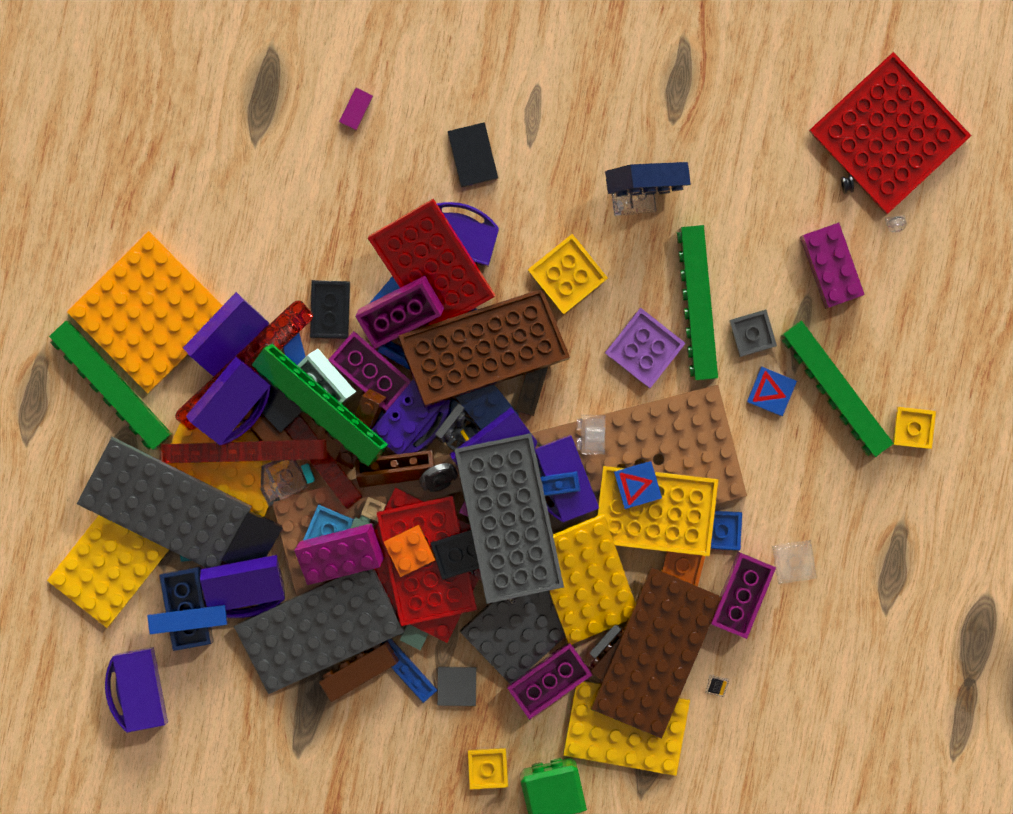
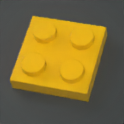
(914, 427)
(487, 768)

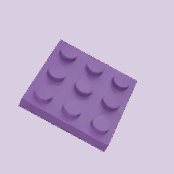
(645, 348)

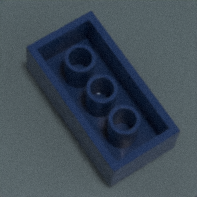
(647, 178)
(484, 405)
(184, 592)

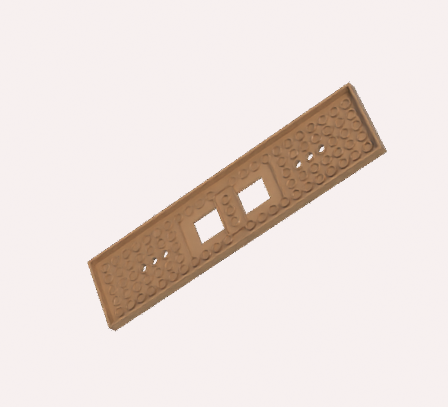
(683, 428)

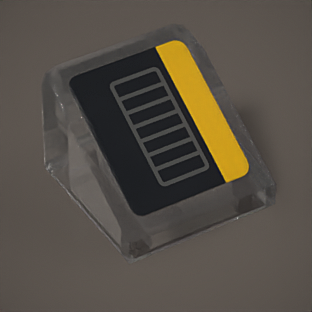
(468, 431)
(717, 685)

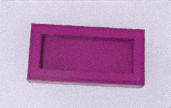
(356, 108)

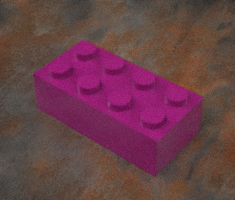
(832, 265)
(399, 312)
(369, 369)
(339, 554)
(743, 594)
(549, 680)

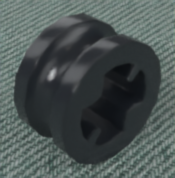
(847, 184)

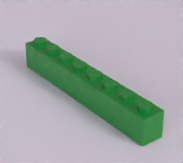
(698, 302)
(110, 385)
(837, 389)
(319, 405)

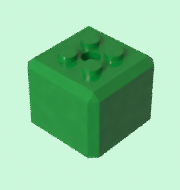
(553, 788)

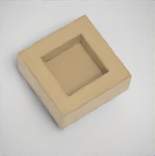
(371, 508)

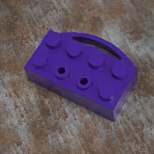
(475, 236)
(225, 334)
(229, 402)
(409, 421)
(503, 427)
(561, 458)
(244, 585)
(137, 690)

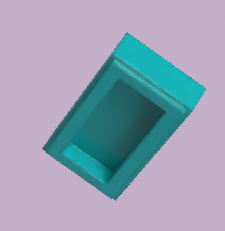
(308, 473)

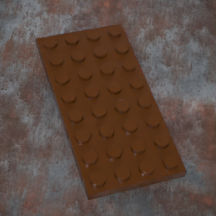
(483, 347)
(656, 652)

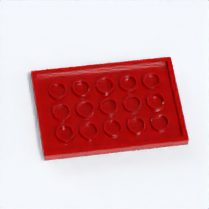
(428, 246)
(422, 592)

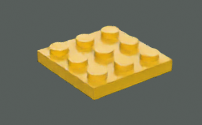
(567, 274)

